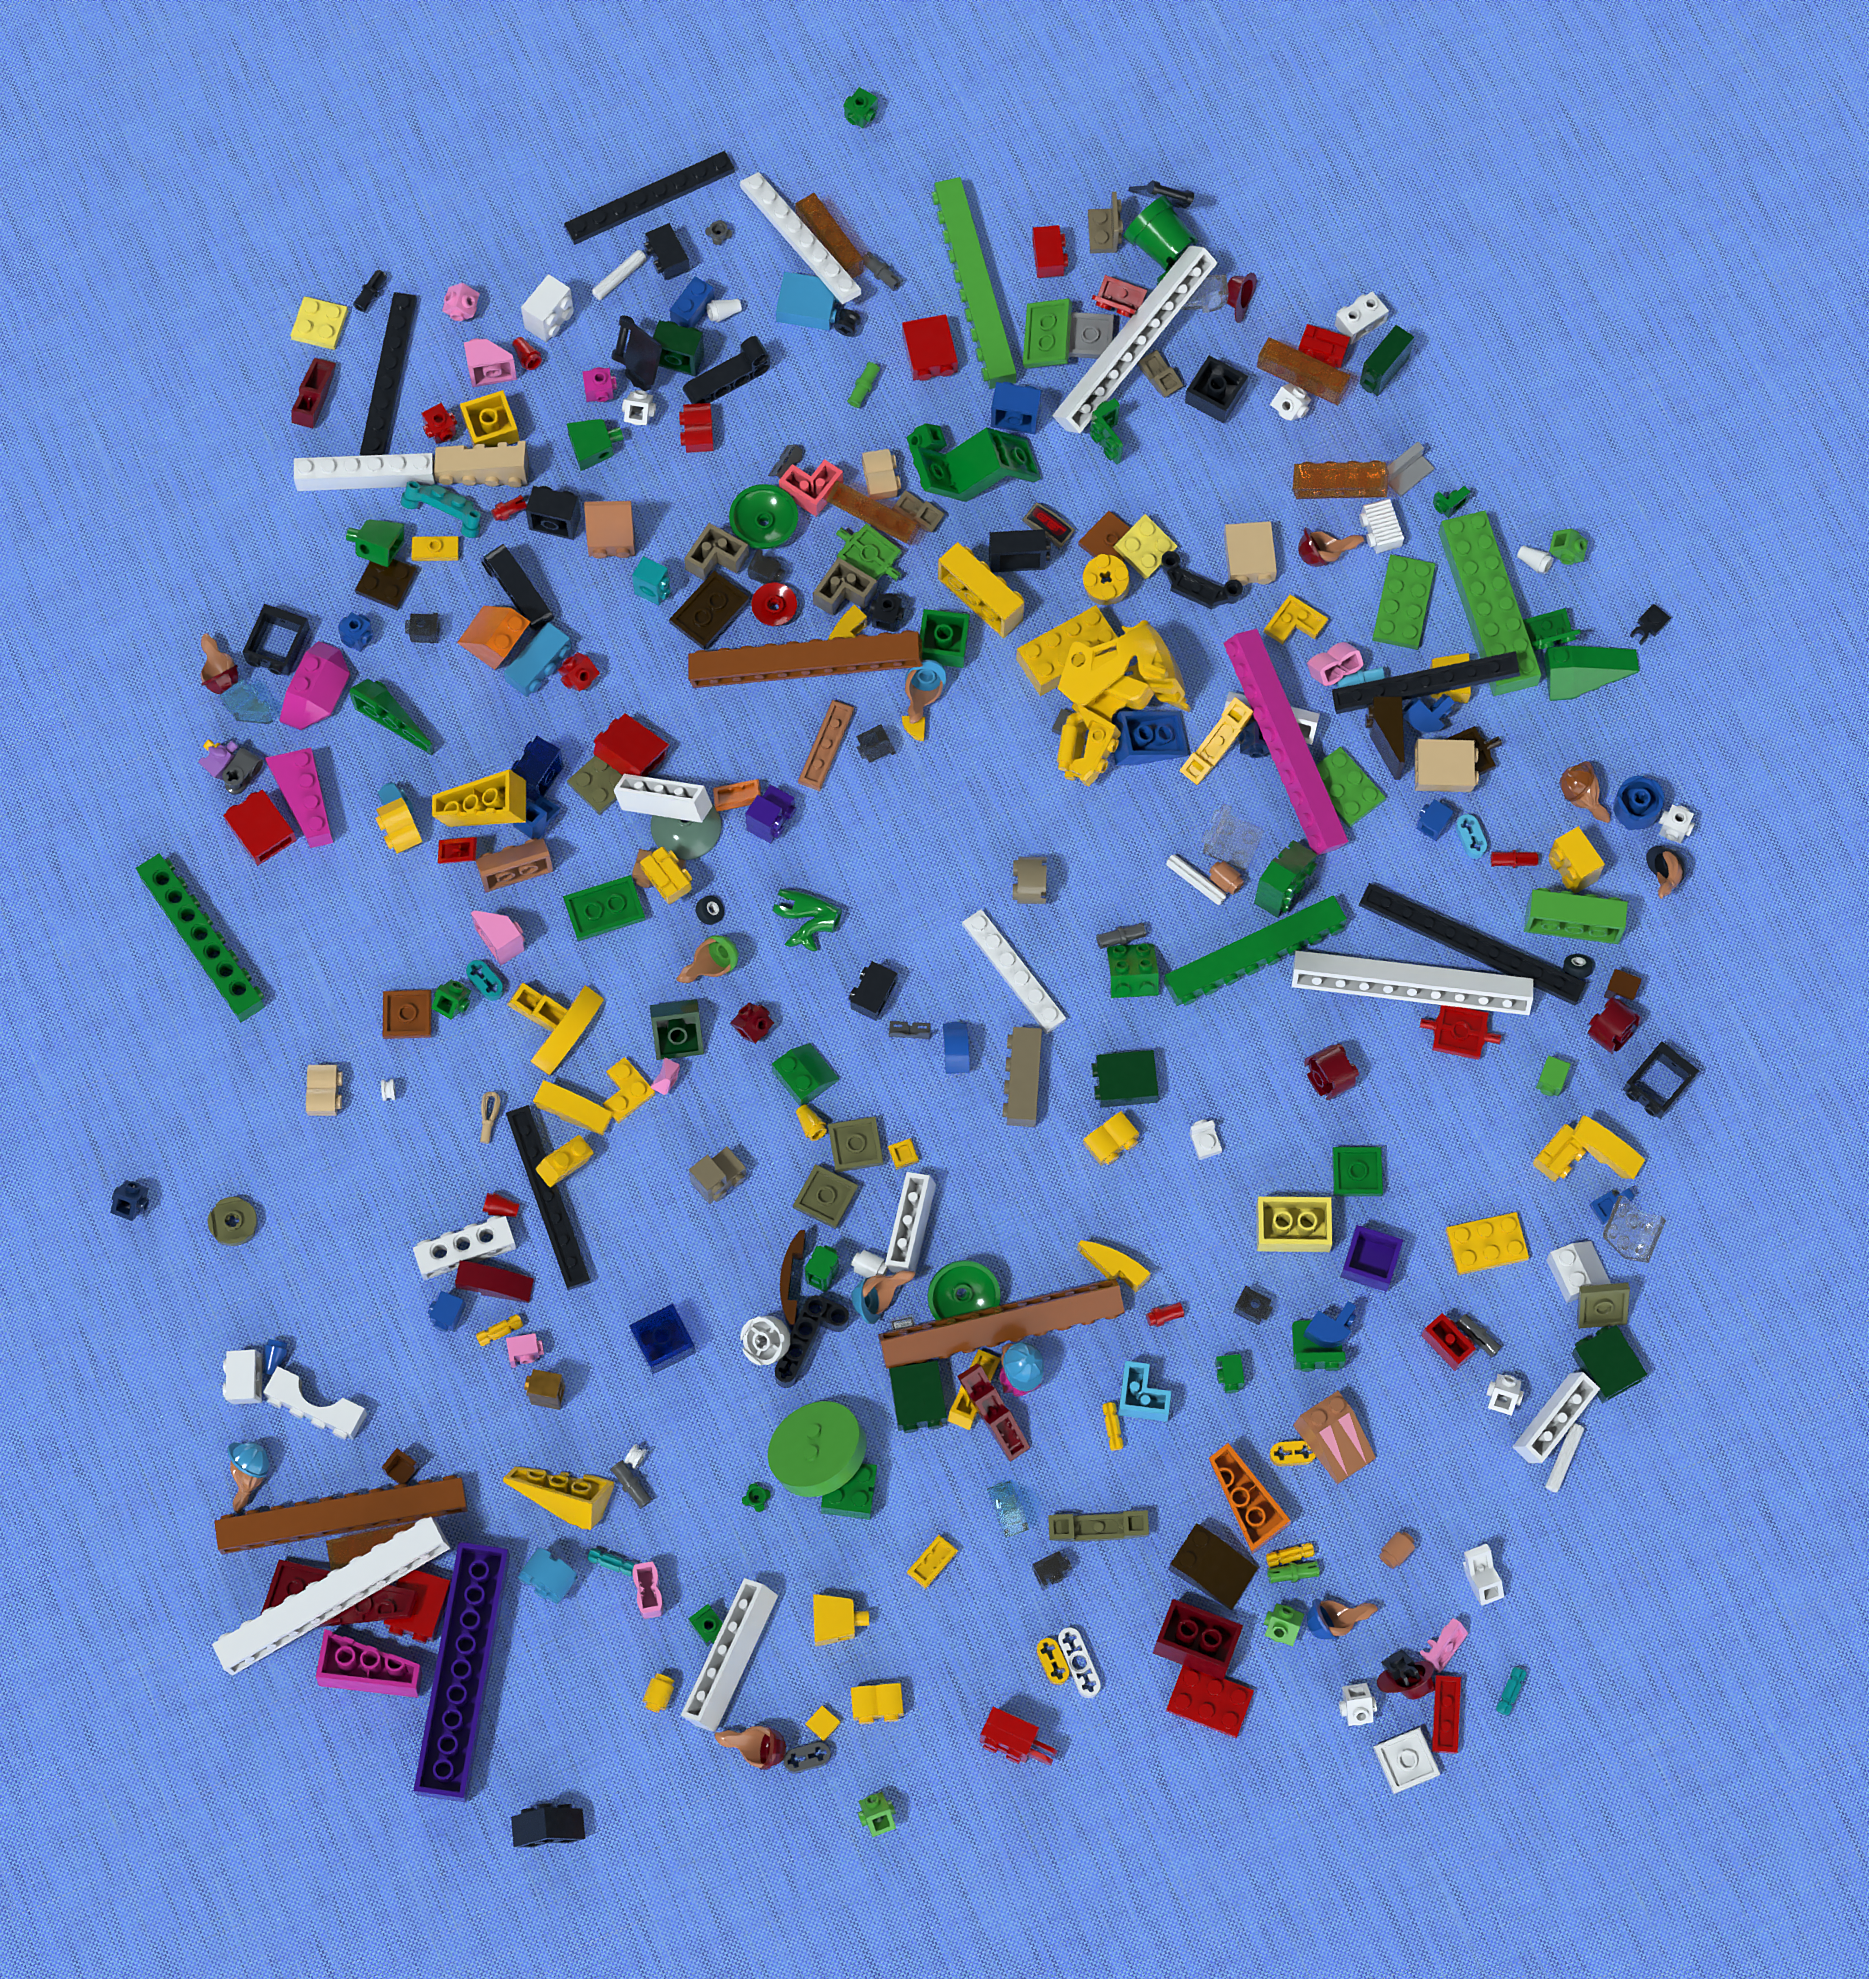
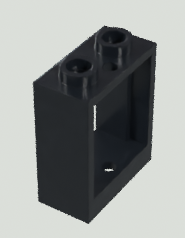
(1018, 550)
(283, 619)
(1672, 1061)

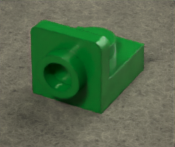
(1452, 503)

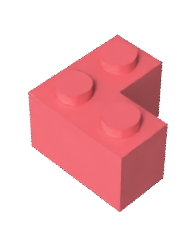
(812, 490)

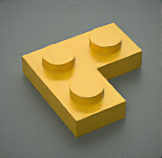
(1295, 614)
(633, 1090)

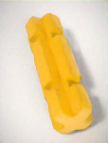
(499, 1330)
(1112, 1426)
(1290, 1555)

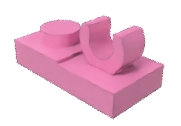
(1449, 1641)

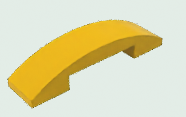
(1217, 742)
(567, 1030)

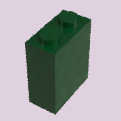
(1386, 360)
(1125, 1078)
(1609, 1362)
(918, 1396)

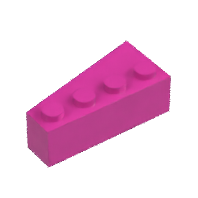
(300, 785)
(364, 1668)

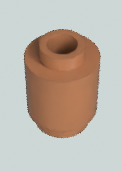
(1226, 877)
(1397, 1549)

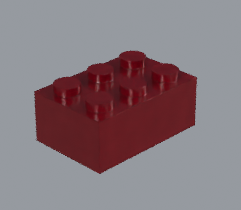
(1197, 1639)

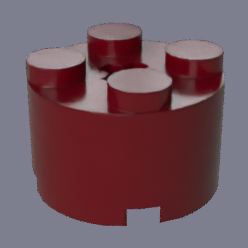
(1614, 1025)
(1331, 1071)

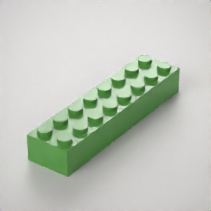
(1488, 597)

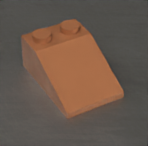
(610, 529)

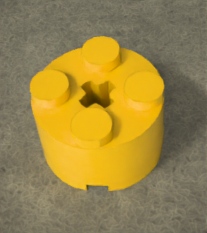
(1105, 567)

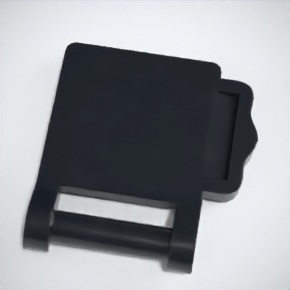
(1155, 190)
(641, 354)

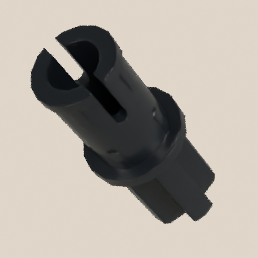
(370, 290)

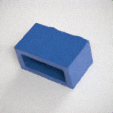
(692, 303)

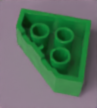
(1285, 878)

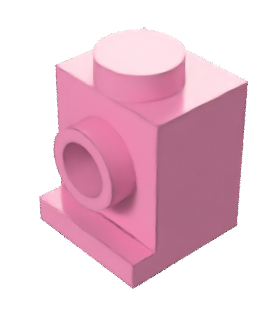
(524, 1349)

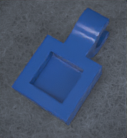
(1603, 1205)

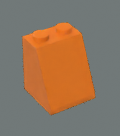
(493, 634)

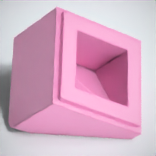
(666, 1077)

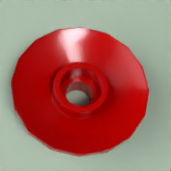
(770, 595)

